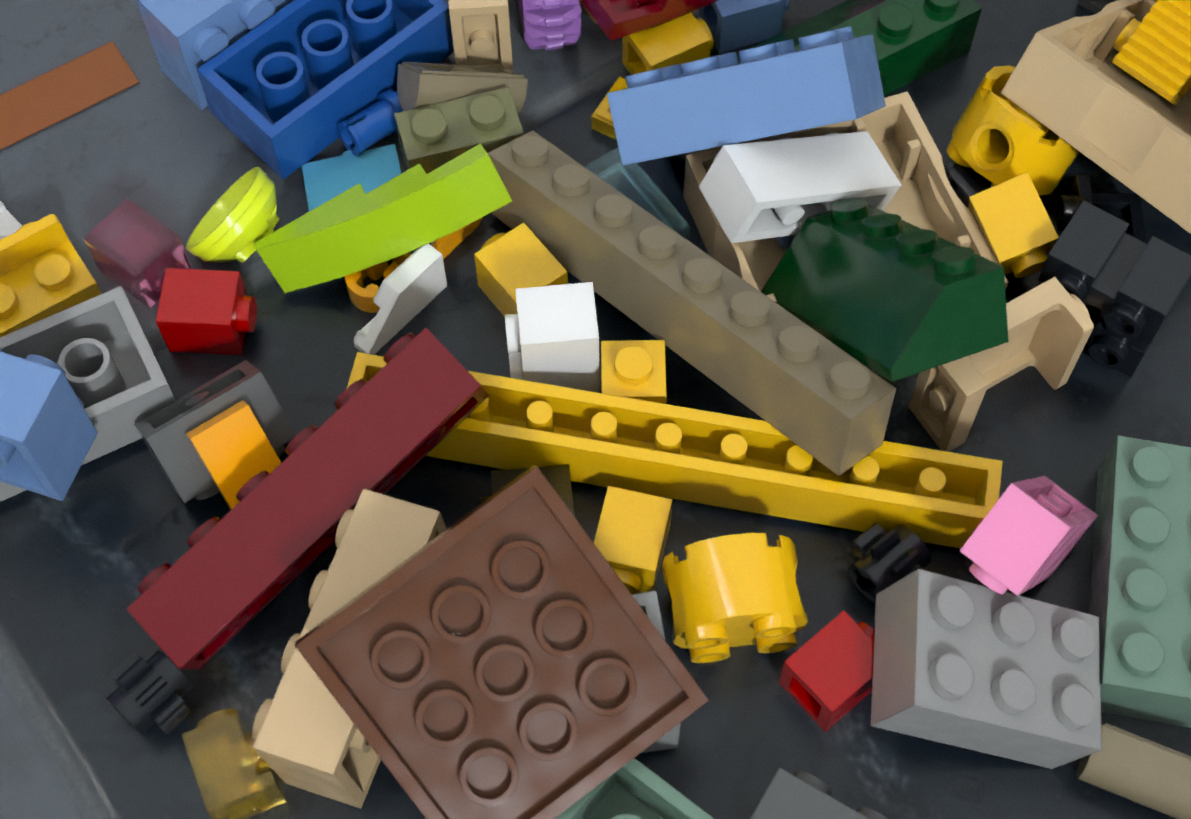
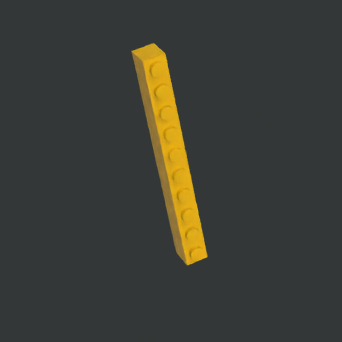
(715, 459)

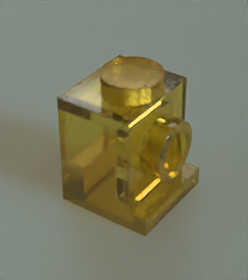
(230, 768)

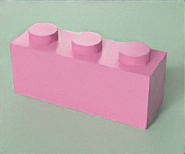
(1026, 535)

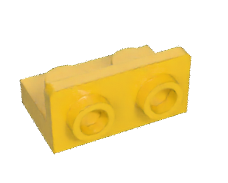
(40, 275)

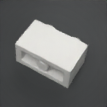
(555, 336)

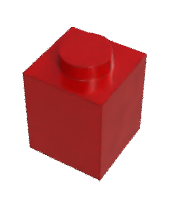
(205, 311)
(831, 670)

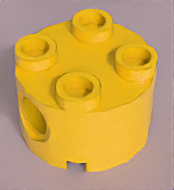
(1007, 141)
(734, 596)

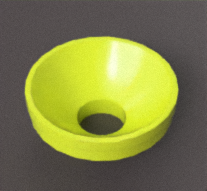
(236, 220)

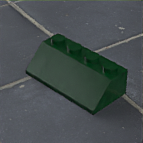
(907, 34)
(890, 290)

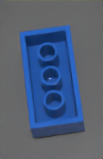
(318, 66)

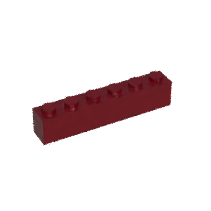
(296, 509)

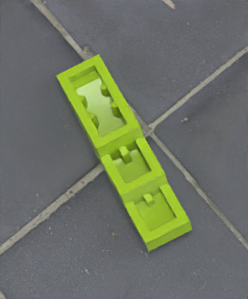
(391, 220)

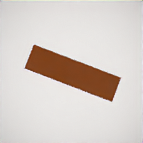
(63, 93)

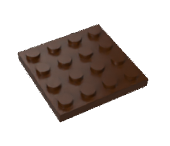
(502, 664)

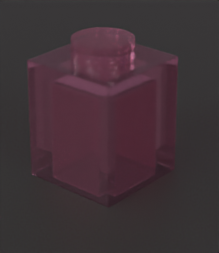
(136, 251)

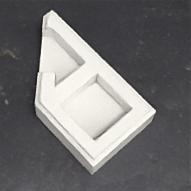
(403, 297)

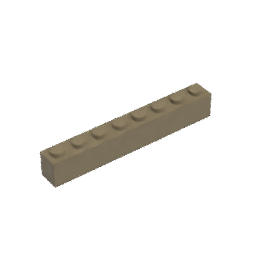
(696, 305)

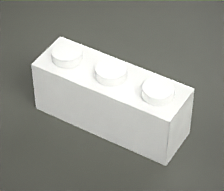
(779, 183)

